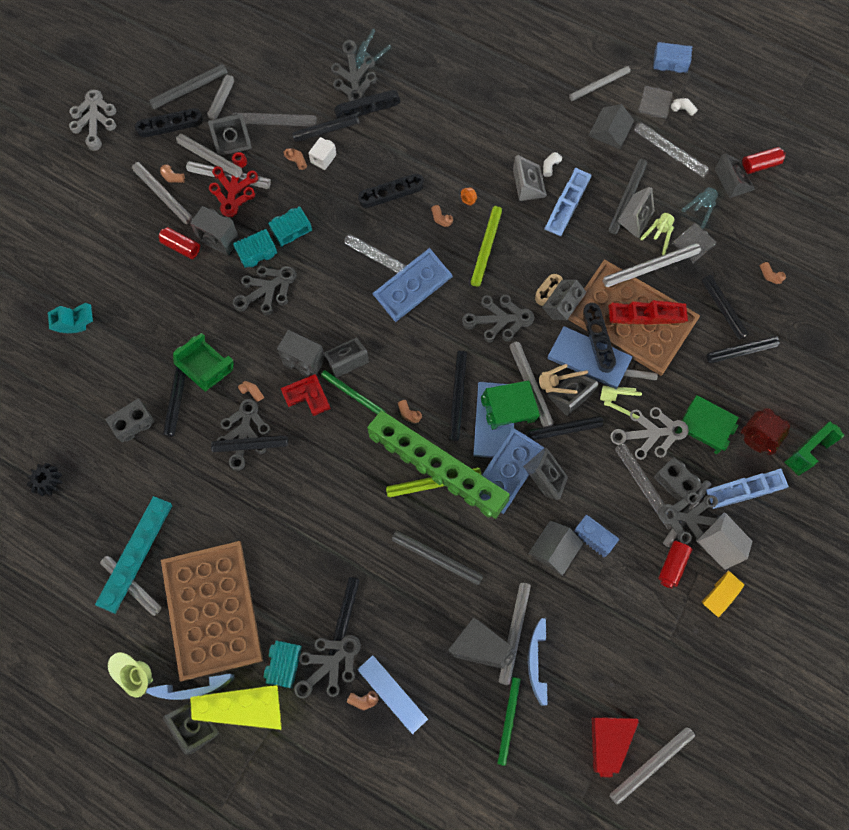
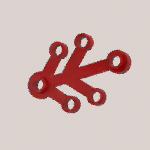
(233, 187)

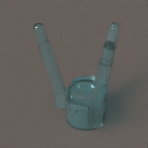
(362, 51)
(705, 199)

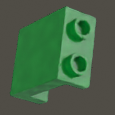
(202, 362)
(510, 404)
(709, 423)
(802, 459)

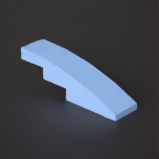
(568, 202)
(748, 488)

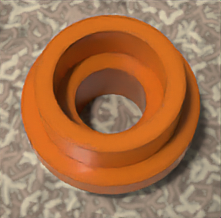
(468, 196)

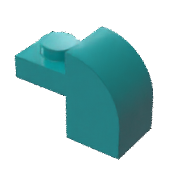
(70, 320)

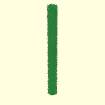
(351, 392)
(502, 759)

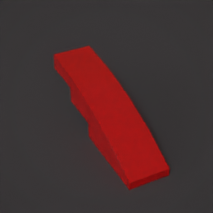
(648, 313)

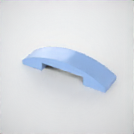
(216, 684)
(539, 689)
(392, 694)

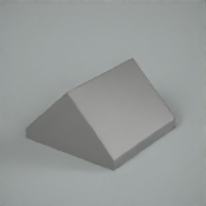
(528, 179)
(638, 212)
(726, 542)

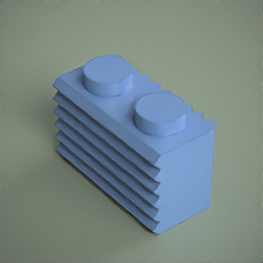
(672, 57)
(596, 536)

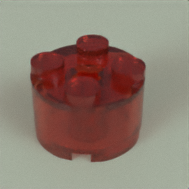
(765, 431)

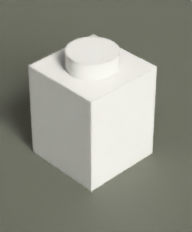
(322, 153)

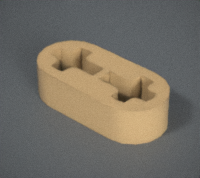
(545, 287)

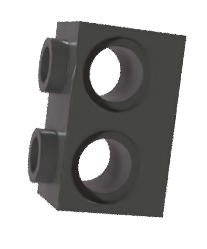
(564, 299)
(128, 416)
(673, 484)

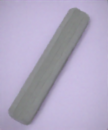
(220, 97)

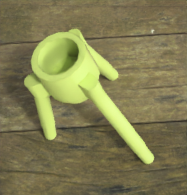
(663, 224)
(609, 394)

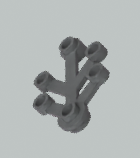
(354, 75)
(266, 287)
(500, 318)
(243, 430)
(691, 517)
(331, 664)

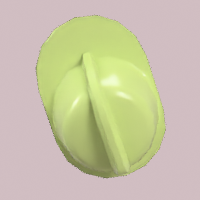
(130, 674)

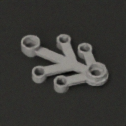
(93, 100)
(653, 432)

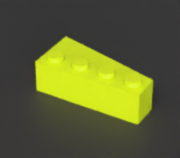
(244, 707)

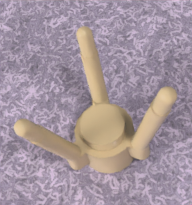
(549, 380)

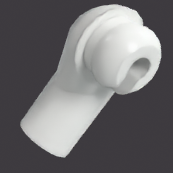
(684, 104)
(553, 159)

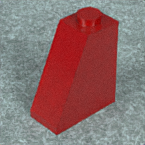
(610, 743)

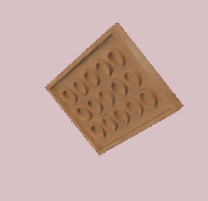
(648, 343)
(211, 611)

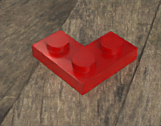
(309, 390)

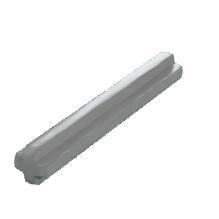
(134, 589)

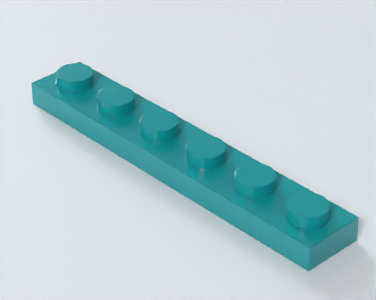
(133, 555)

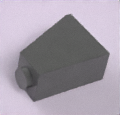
(482, 646)

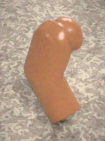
(295, 156)
(169, 175)
(440, 219)
(771, 276)
(252, 388)
(409, 415)
(363, 702)

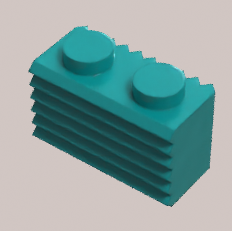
(290, 226)
(255, 248)
(283, 664)

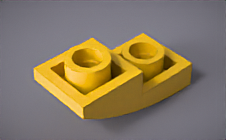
(723, 594)

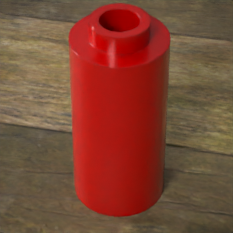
(763, 160)
(179, 242)
(674, 564)

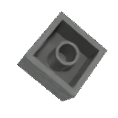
(215, 230)
(301, 354)

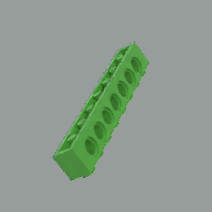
(385, 423)

